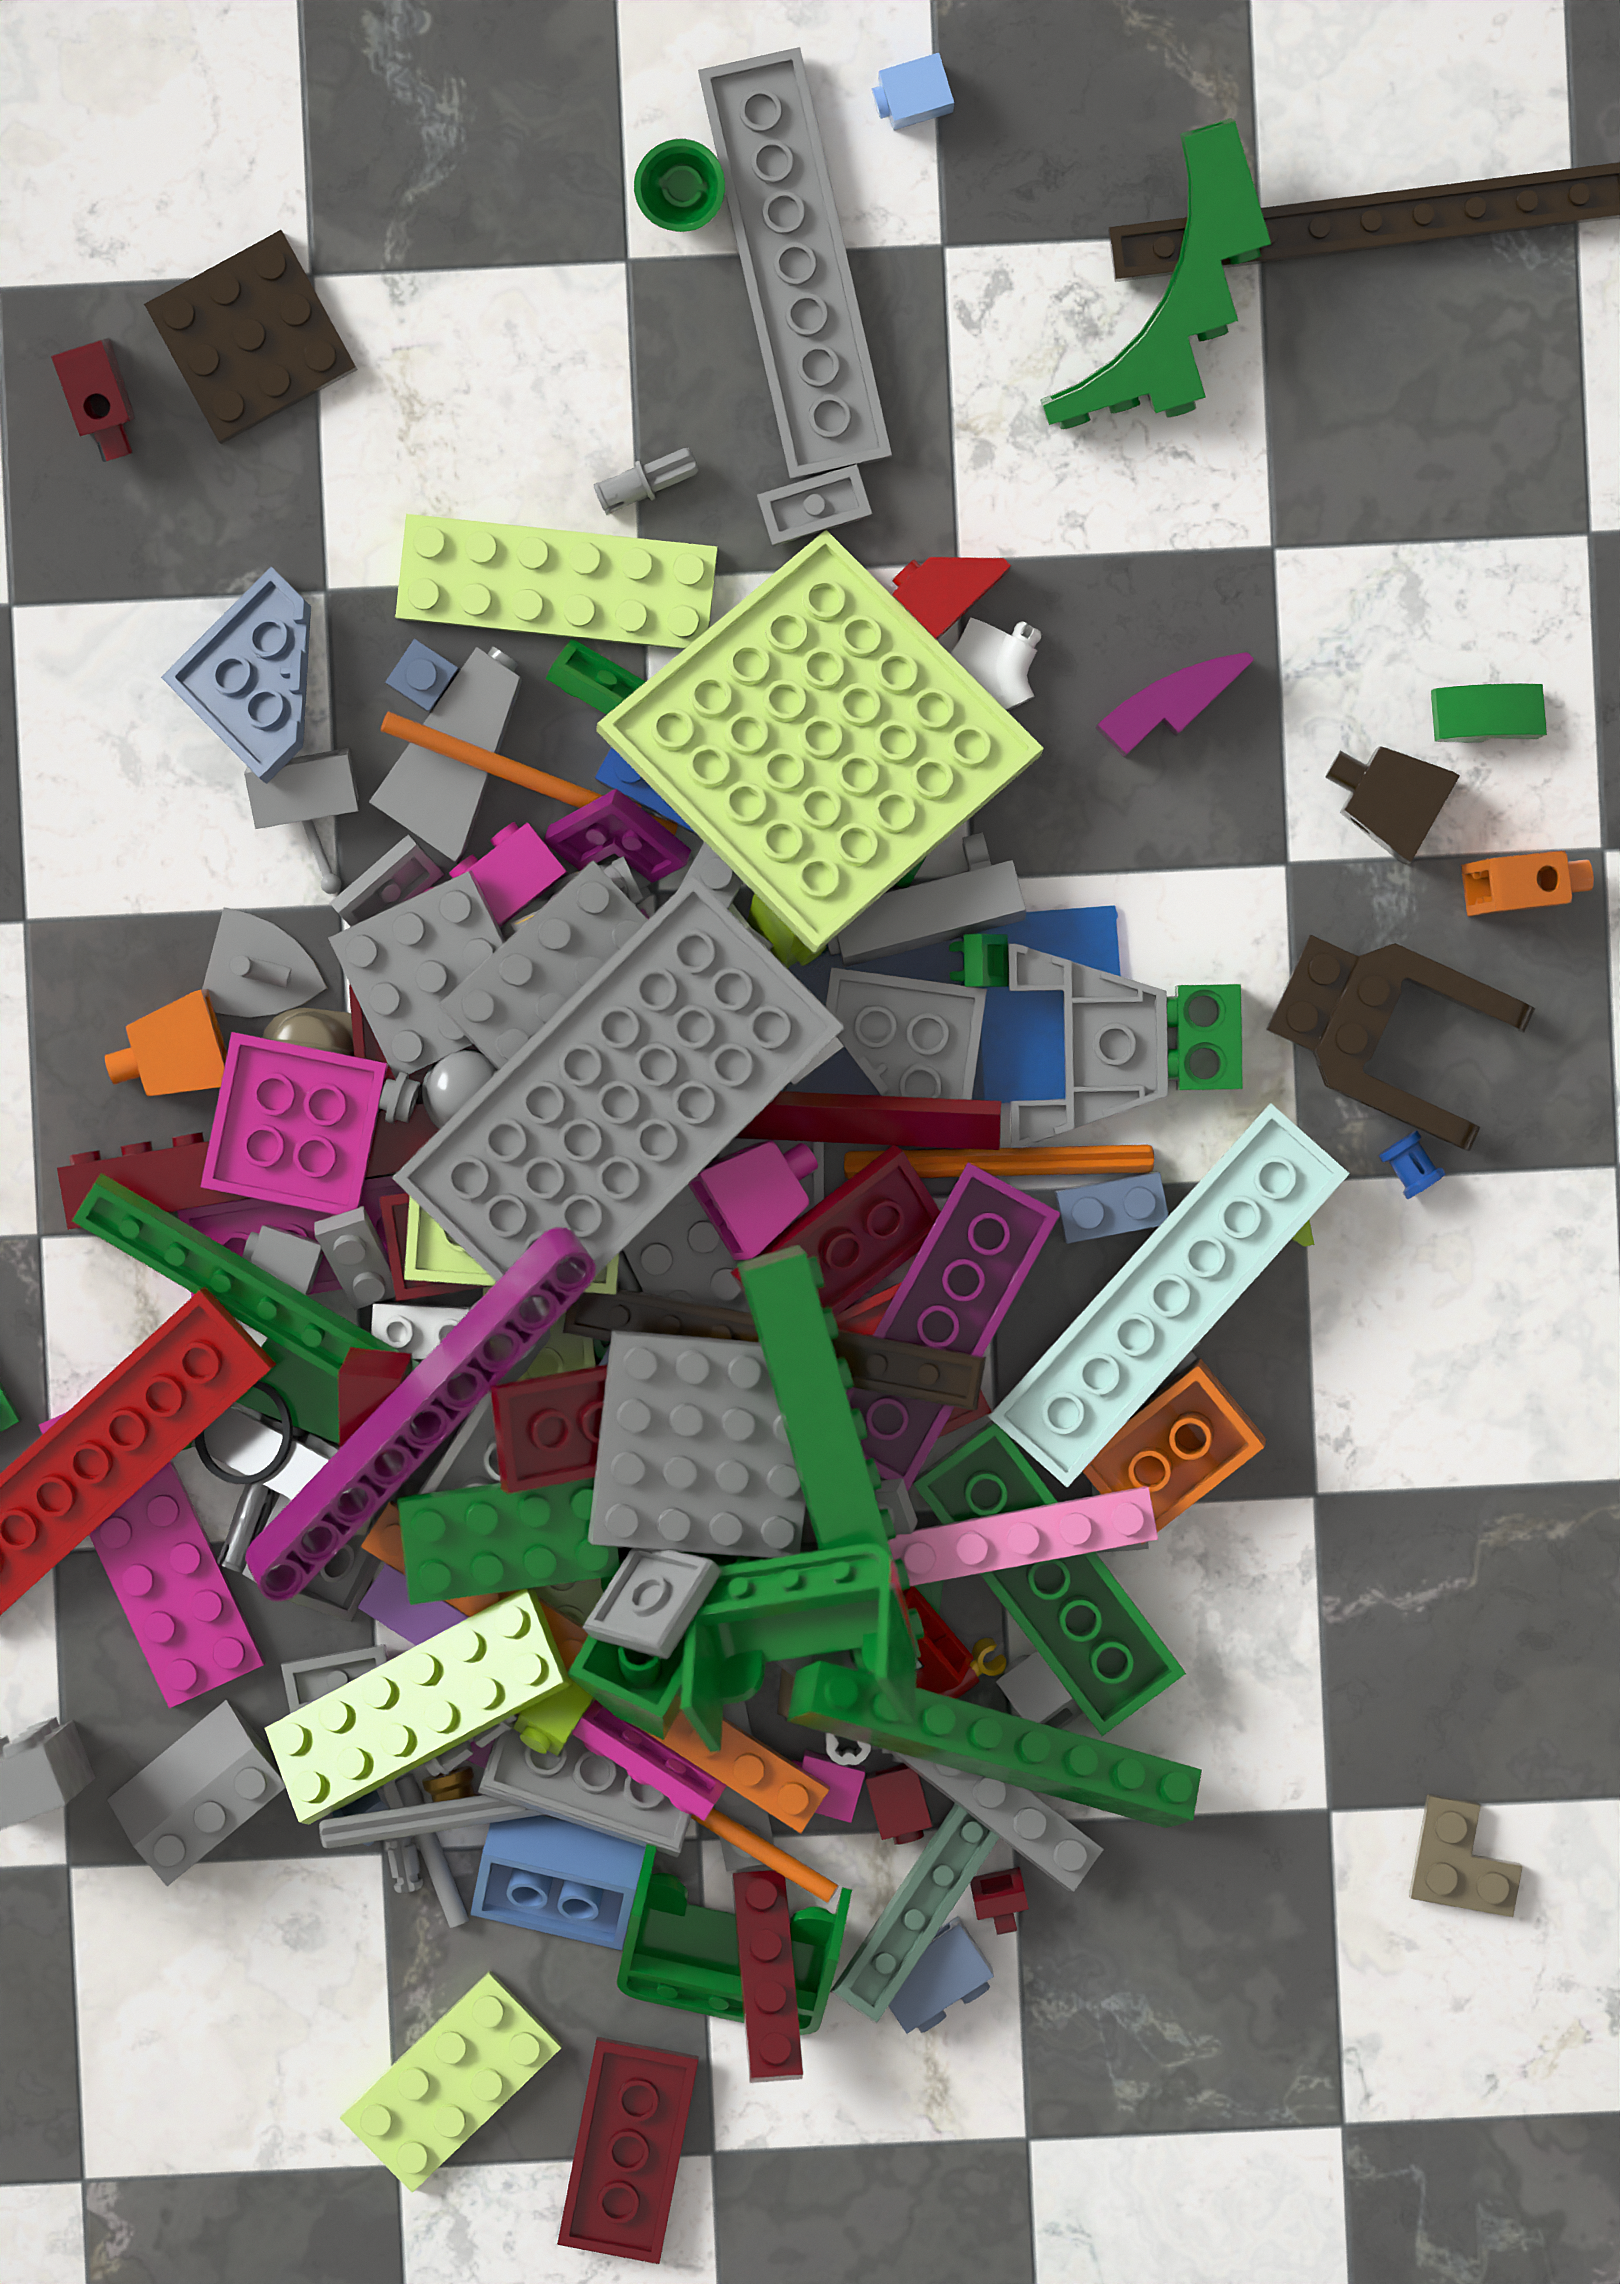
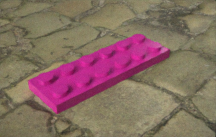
(174, 1589)

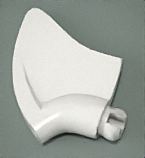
(999, 660)

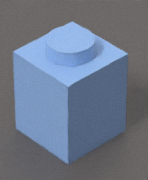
(913, 92)

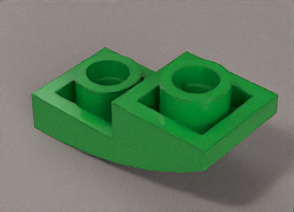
(1488, 712)

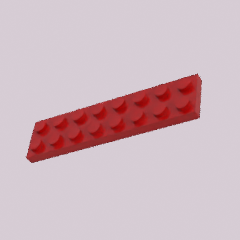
(121, 1437)

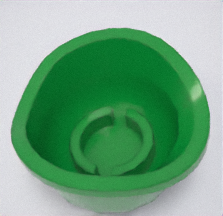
(679, 185)

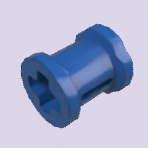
(1412, 1164)

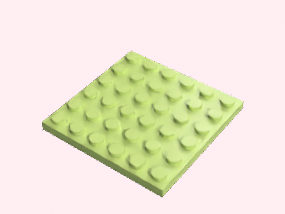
(819, 740)

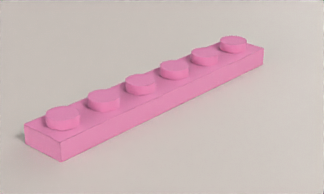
(1026, 1536)

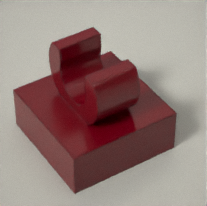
(999, 1897)

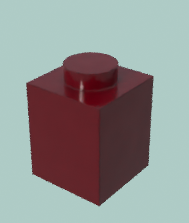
(898, 1803)

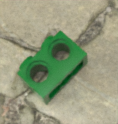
(1220, 1037)

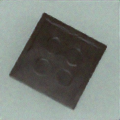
(250, 336)

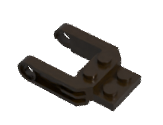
(1340, 1010)

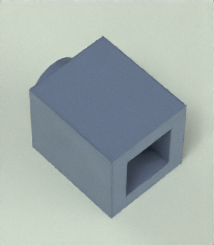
(422, 676)

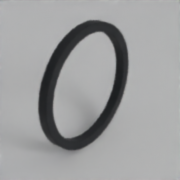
(278, 1459)

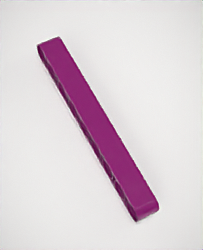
(425, 1390)

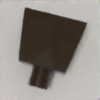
(1392, 797)

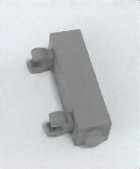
(935, 910)

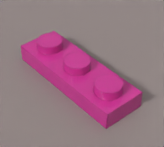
(649, 1761)

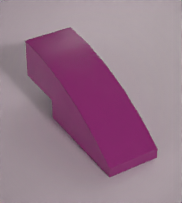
(1171, 700)

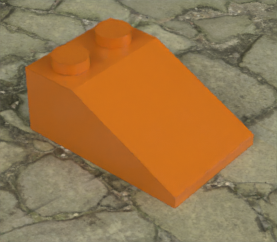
(1178, 1444)

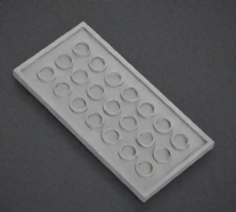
(623, 1090)

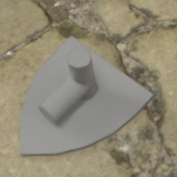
(258, 968)

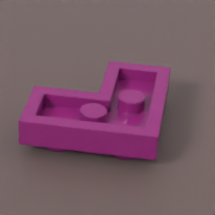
(617, 827)

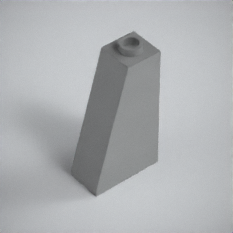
(436, 793)

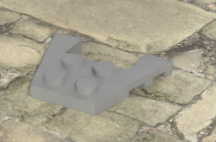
(1110, 1044)

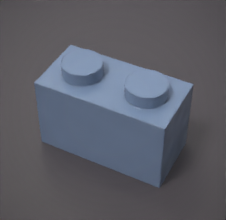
(1111, 1207)
(945, 1973)

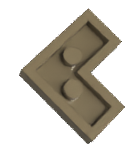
(1449, 1872)

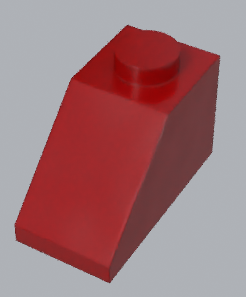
(946, 588)

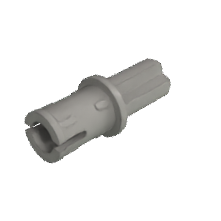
(645, 480)

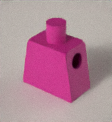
(754, 1194)

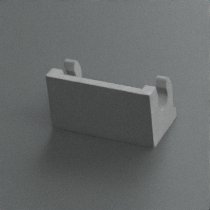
(304, 789)

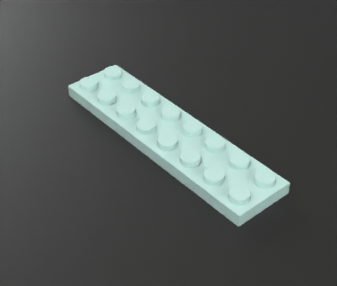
(1168, 1295)

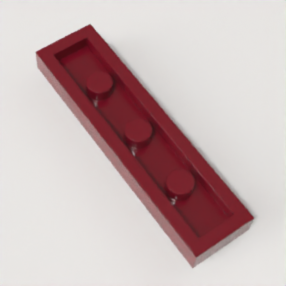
(767, 1976)

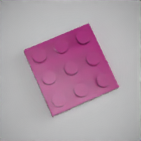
(294, 1124)

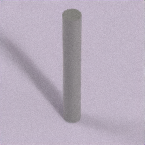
(434, 1858)

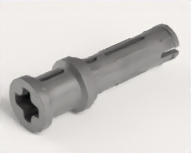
(250, 1513)

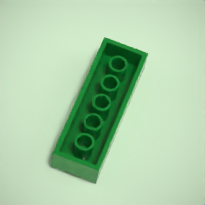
(1063, 1605)

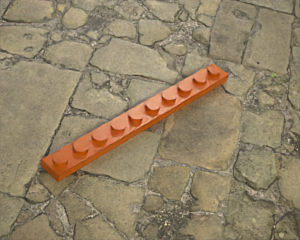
(741, 1764)

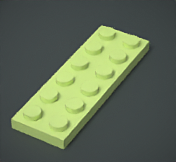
(555, 582)

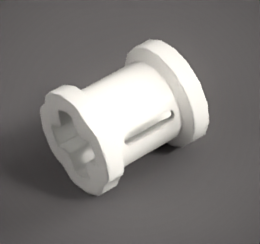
(848, 1754)

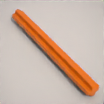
(1018, 1160)

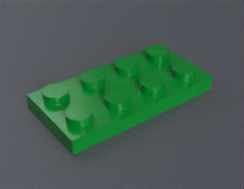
(499, 1541)

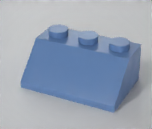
(558, 1879)

